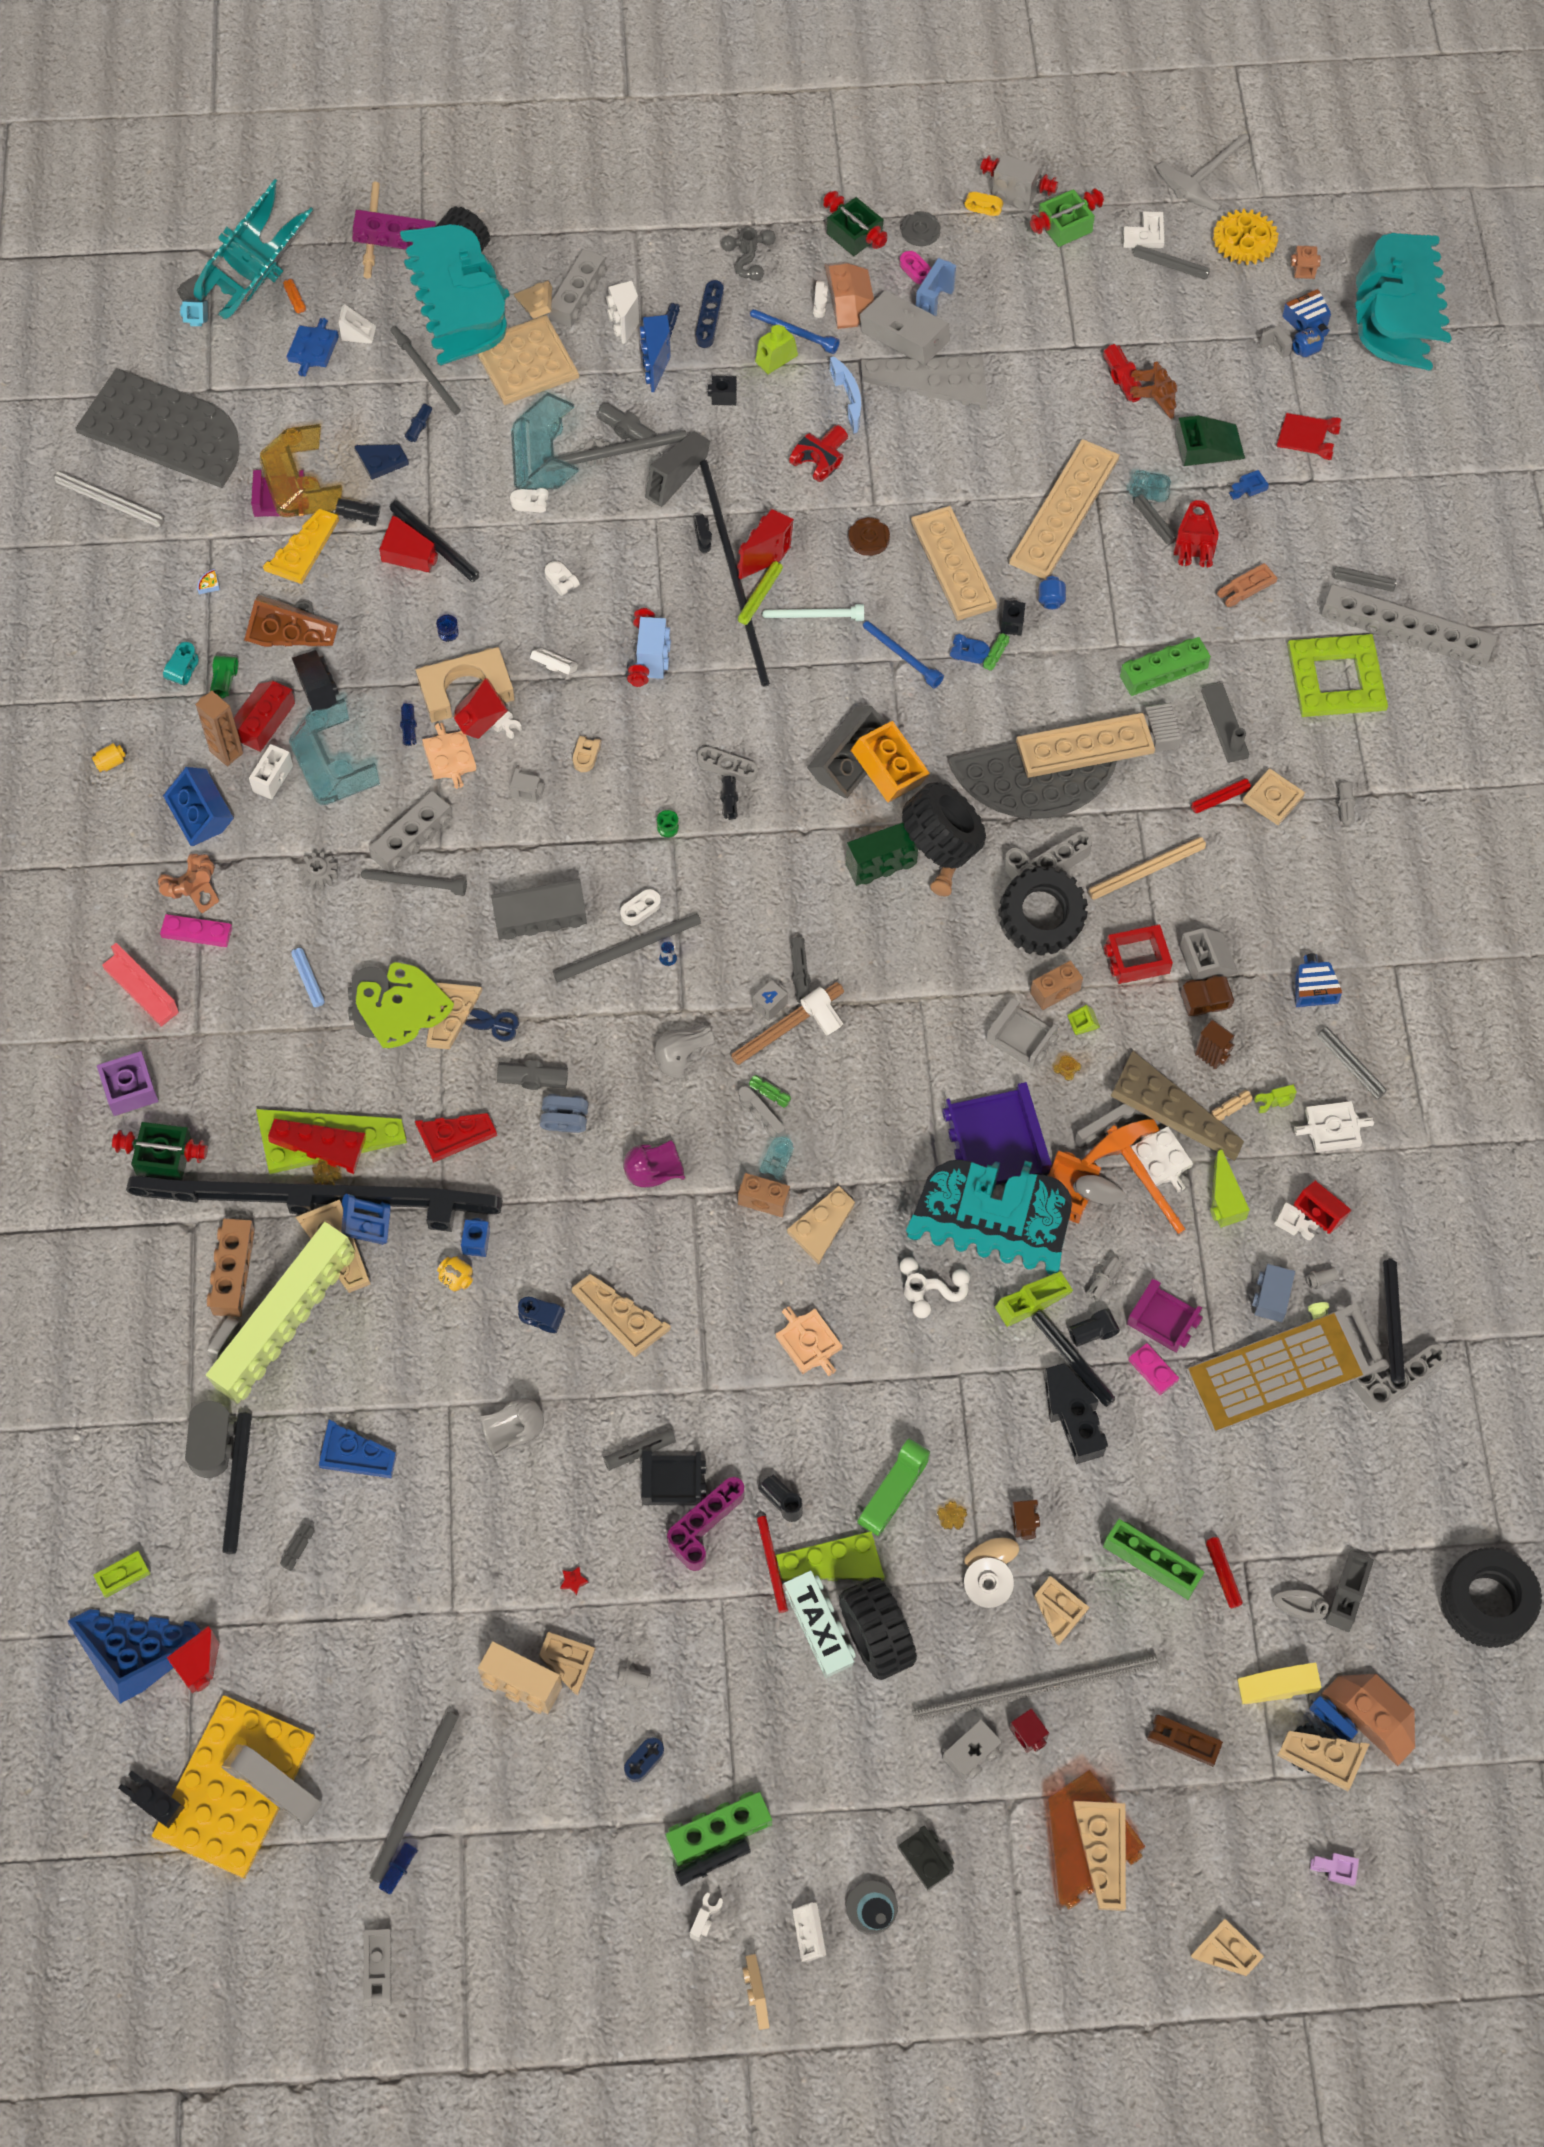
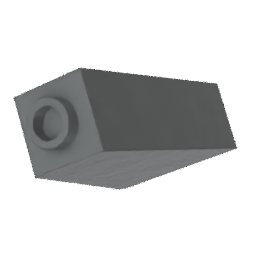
(675, 468)

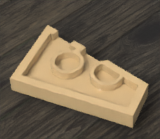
(464, 999)
(820, 1225)

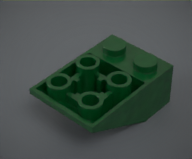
(1207, 440)

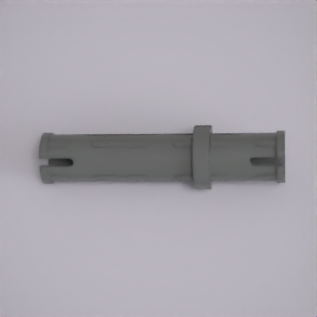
(801, 977)
(613, 1461)

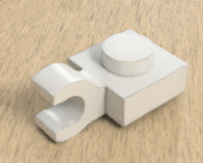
(702, 1924)

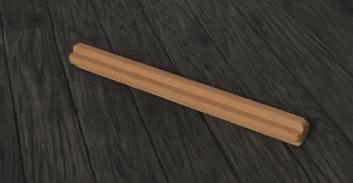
(780, 1028)

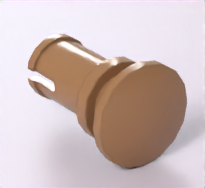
(943, 882)

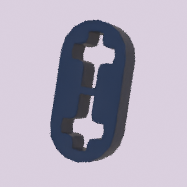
(649, 1763)

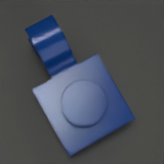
(1251, 483)

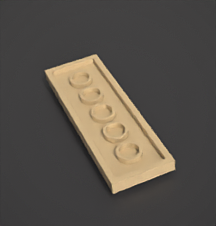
(954, 563)
(1085, 745)

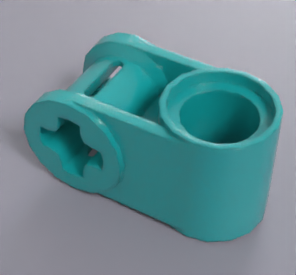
(181, 664)

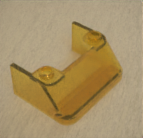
(289, 492)

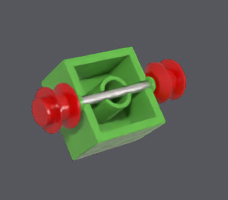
(1067, 216)

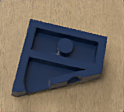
(381, 459)

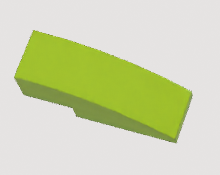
(1033, 1298)

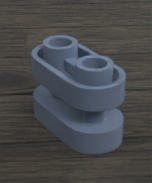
(564, 1113)

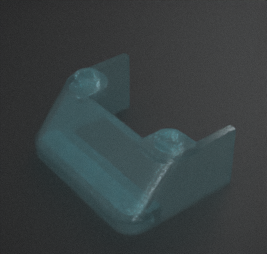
(533, 442)
(326, 779)

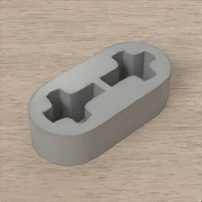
(223, 1337)

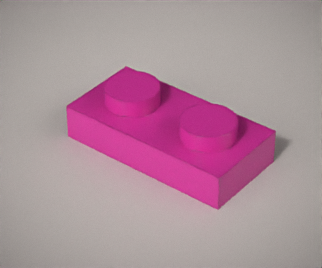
(1153, 1369)

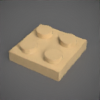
(1273, 797)

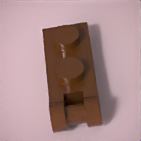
(1185, 1740)

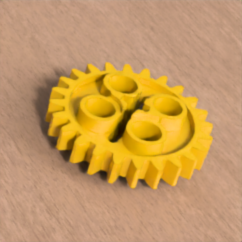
(1245, 236)

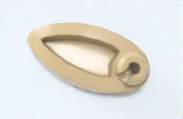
(998, 1548)

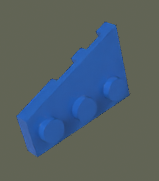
(351, 1453)

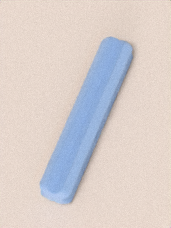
(307, 977)

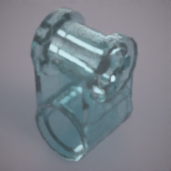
(1152, 486)

